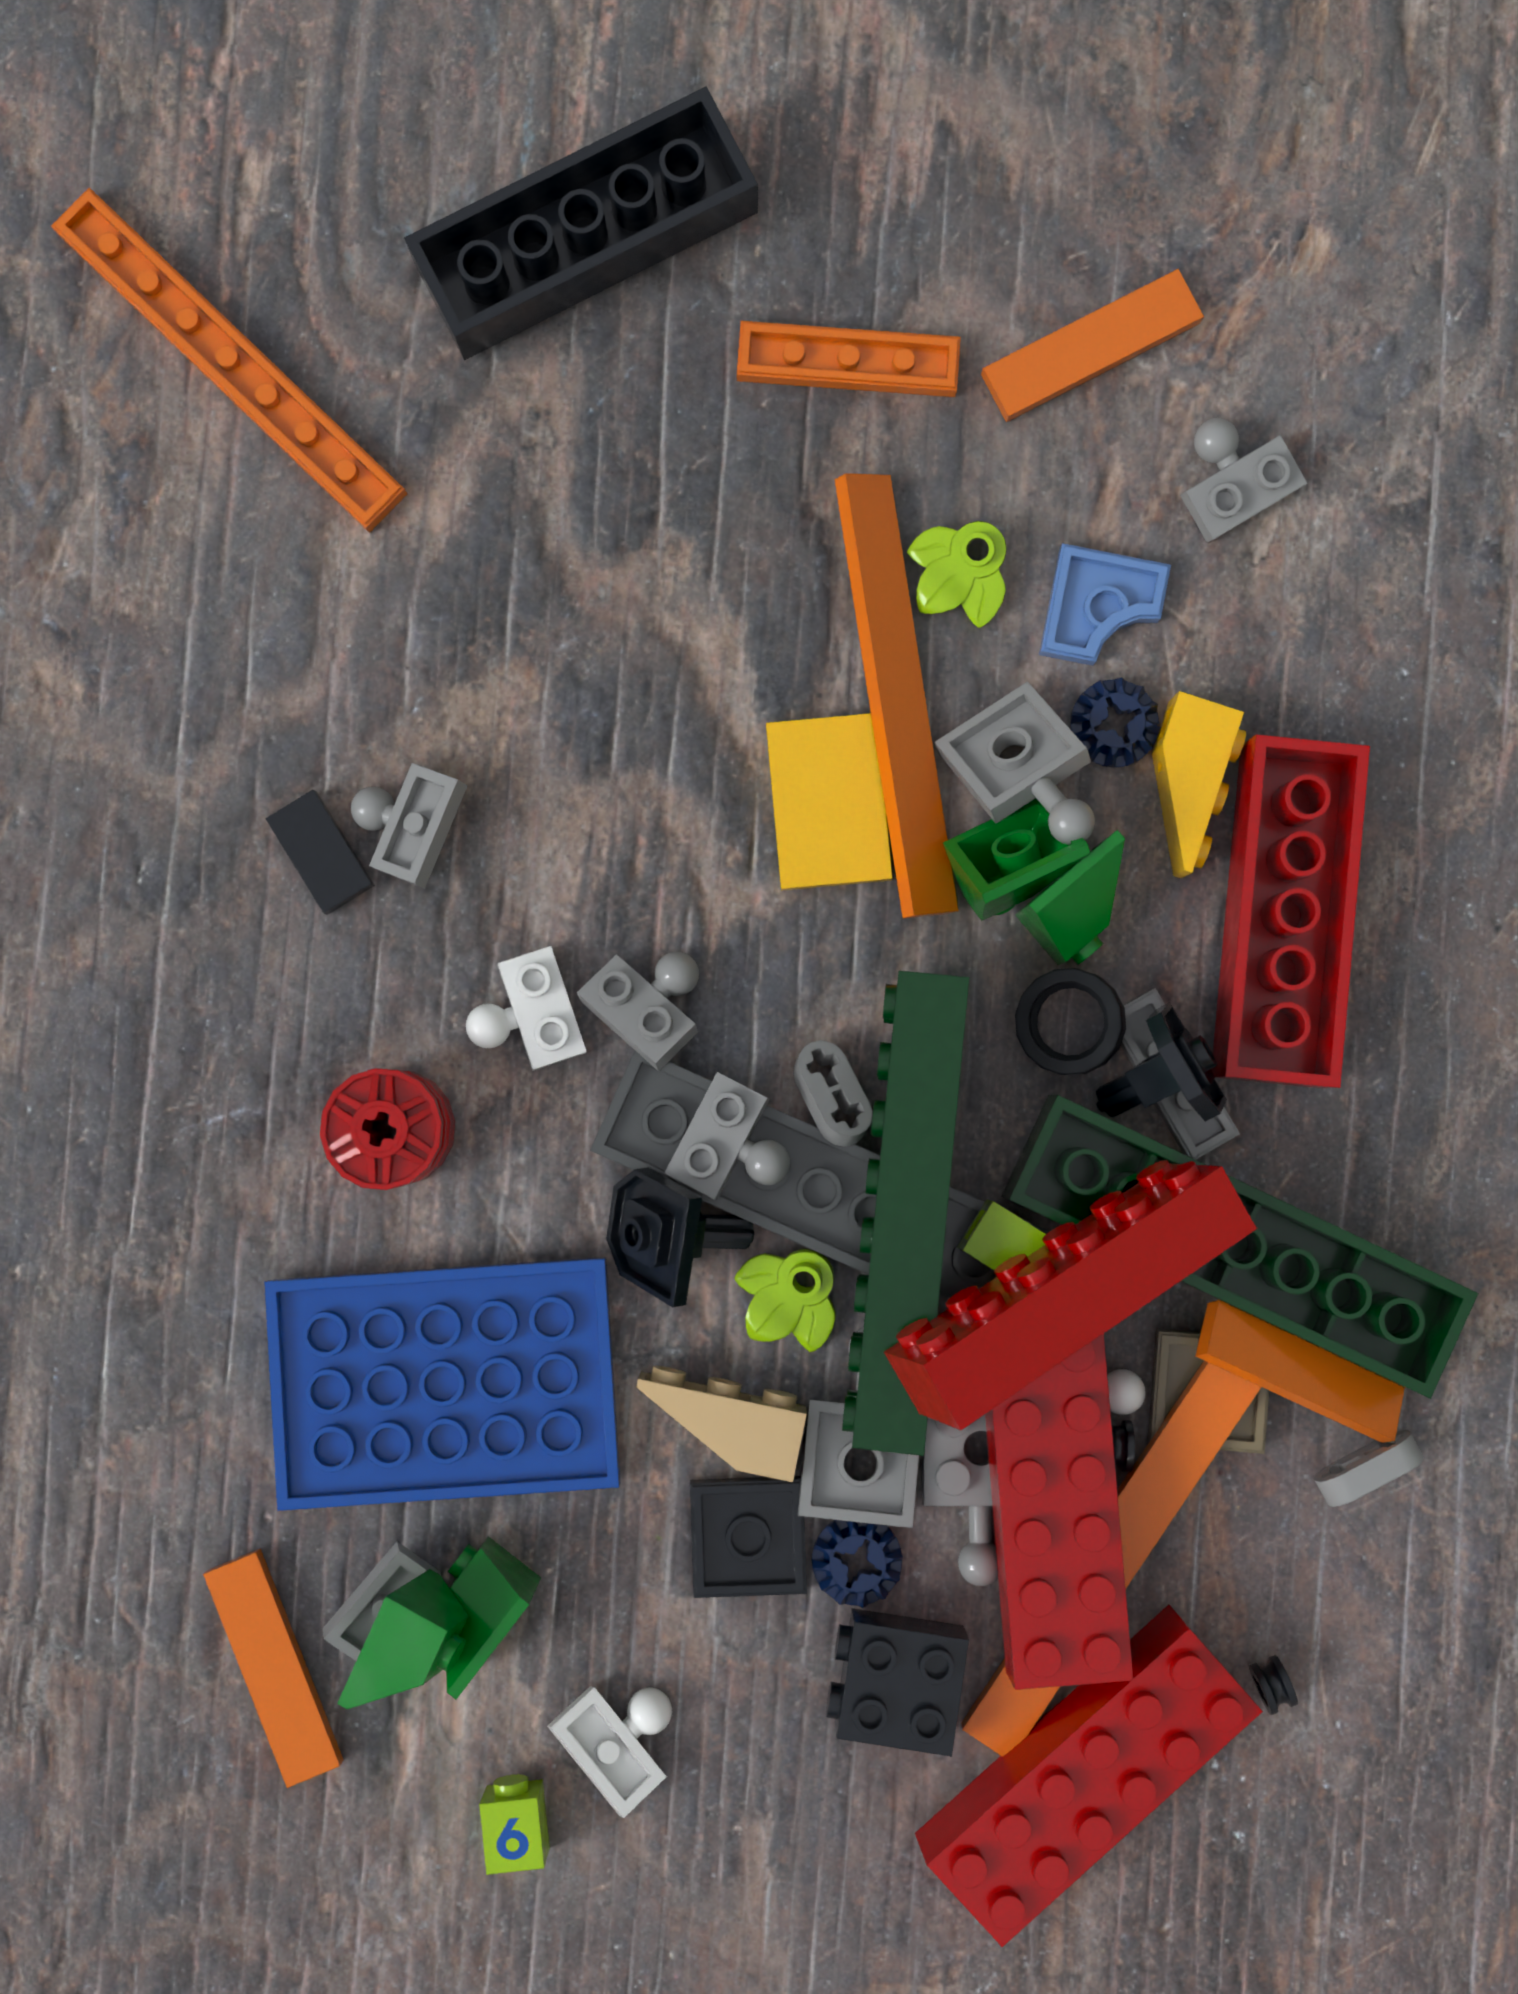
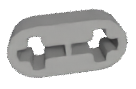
(843, 1088)
(1368, 1469)

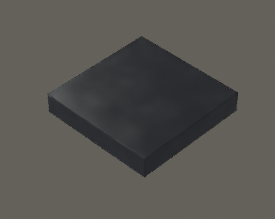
(747, 1537)

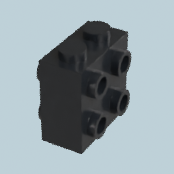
(898, 1681)

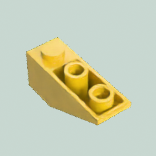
(1189, 770)

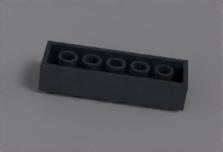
(584, 223)

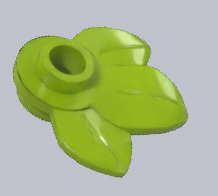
(954, 577)
(782, 1303)

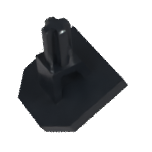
(1178, 1066)
(660, 1230)

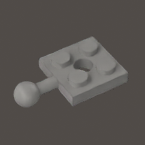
(1008, 784)
(956, 1481)
(832, 1494)

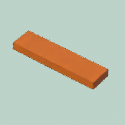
(1092, 345)
(848, 358)
(1300, 1371)
(273, 1668)

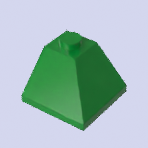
(1010, 859)
(1077, 904)
(494, 1594)
(408, 1641)

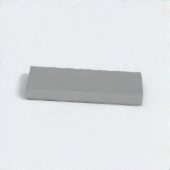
(1188, 1128)

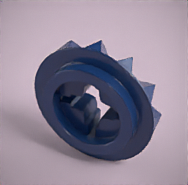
(1106, 746)
(832, 1571)

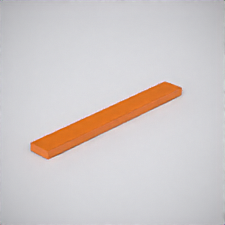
(229, 360)
(896, 695)
(1147, 1506)

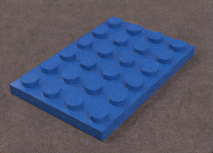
(442, 1383)

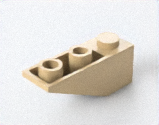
(741, 1428)

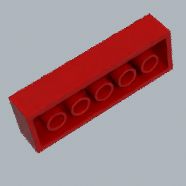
(1290, 911)
(1067, 1291)
(1059, 1528)
(1084, 1778)

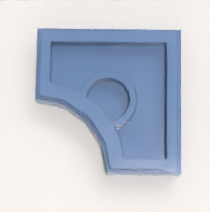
(1097, 596)

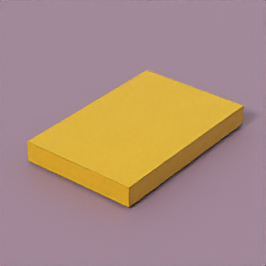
(828, 802)

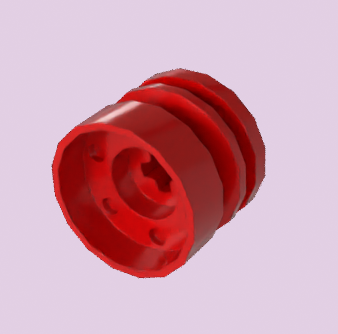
(414, 1108)

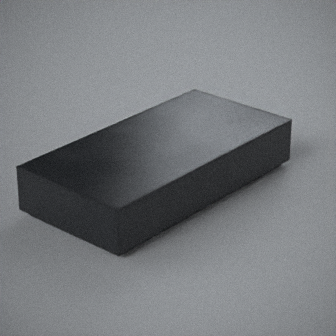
(320, 852)

